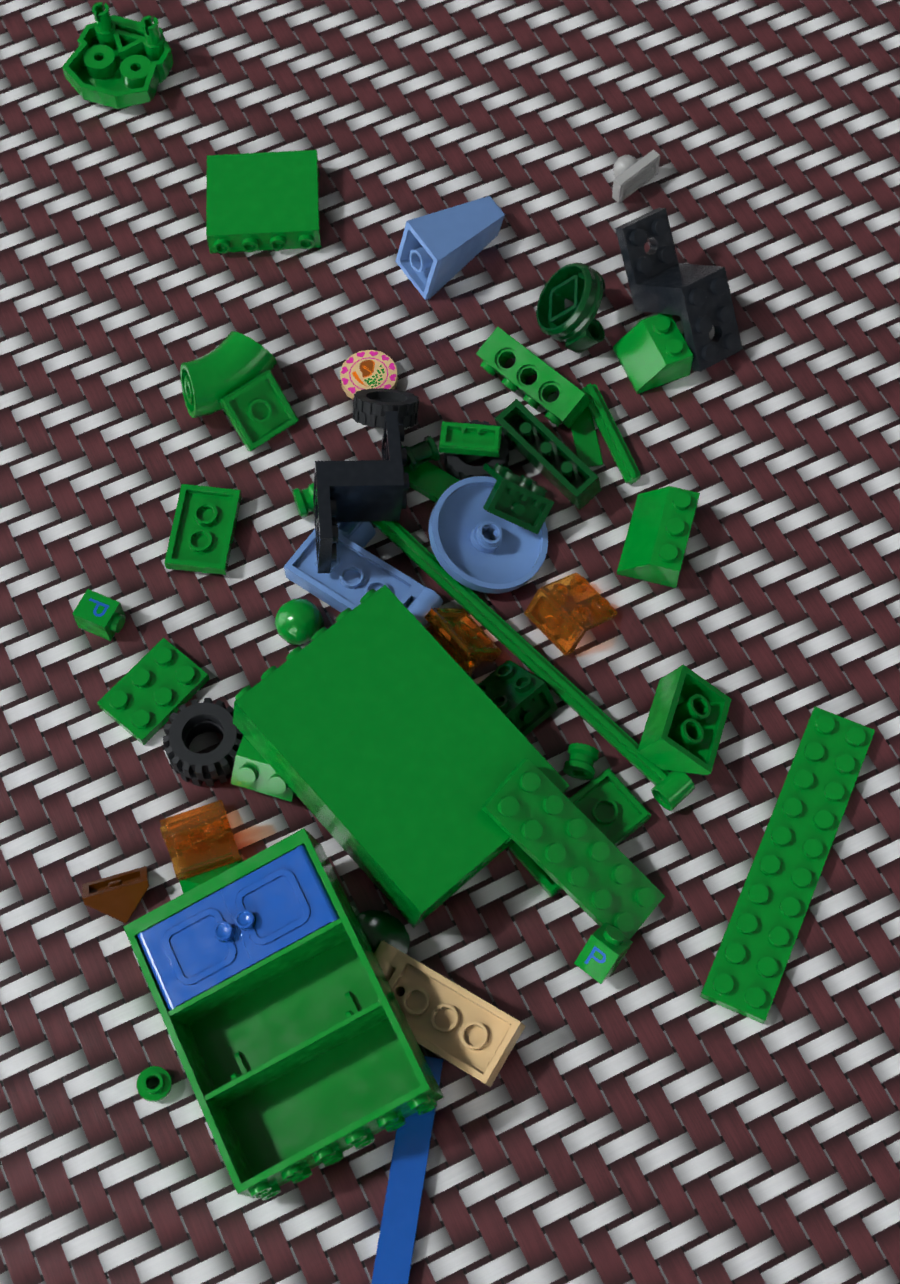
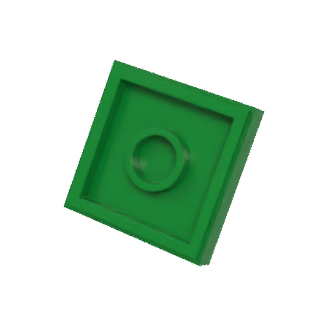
(258, 410)

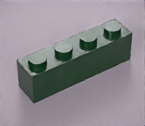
(548, 454)

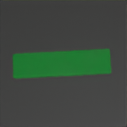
(586, 439)

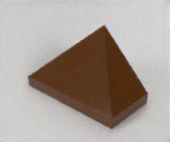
(117, 894)

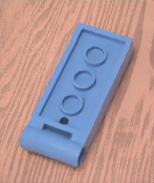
(354, 575)

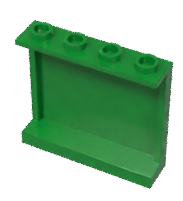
(262, 201)

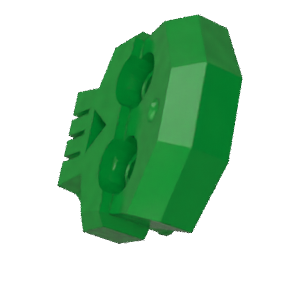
(119, 60)

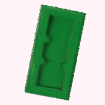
(470, 439)

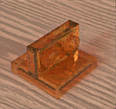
(461, 637)
(199, 840)

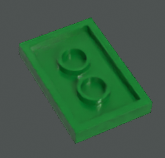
(203, 529)
(153, 691)

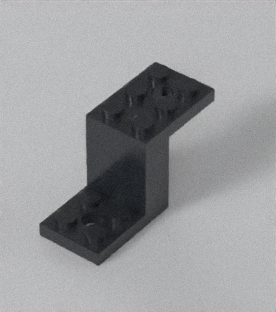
(688, 290)
(359, 491)

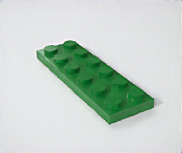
(572, 849)

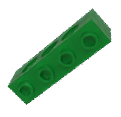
(502, 347)

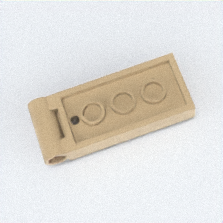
(449, 1017)

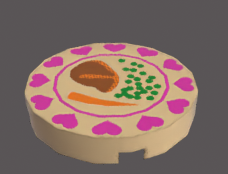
(367, 371)

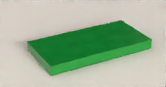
(608, 807)

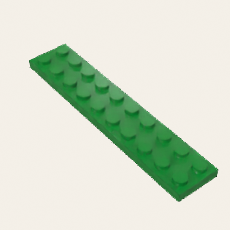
(787, 866)

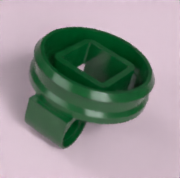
(576, 324)

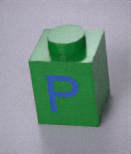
(99, 615)
(603, 952)

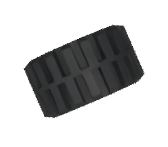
(192, 722)

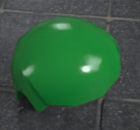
(298, 621)

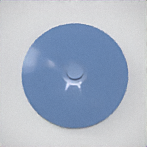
(480, 546)

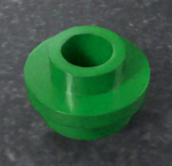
(163, 1088)

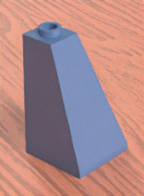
(445, 242)

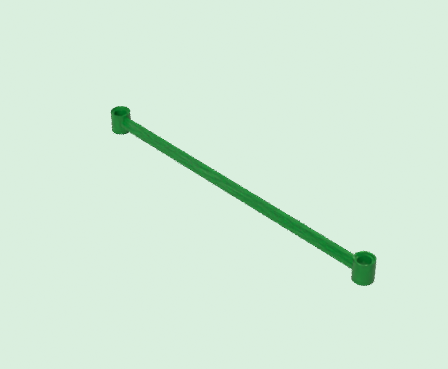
(669, 786)

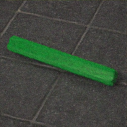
(611, 435)

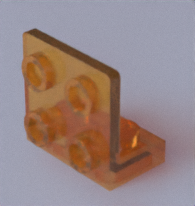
(568, 610)

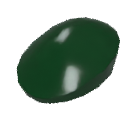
(384, 927)

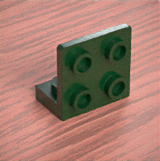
(517, 499)
(519, 696)

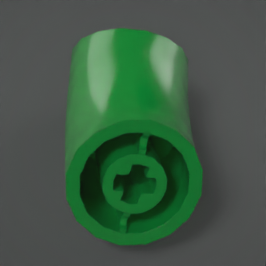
(221, 372)

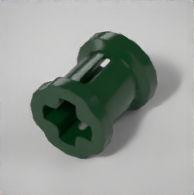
(421, 453)

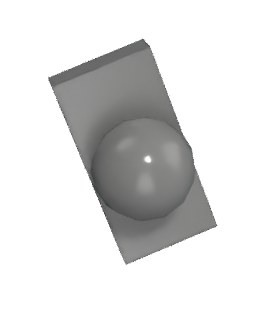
(633, 174)

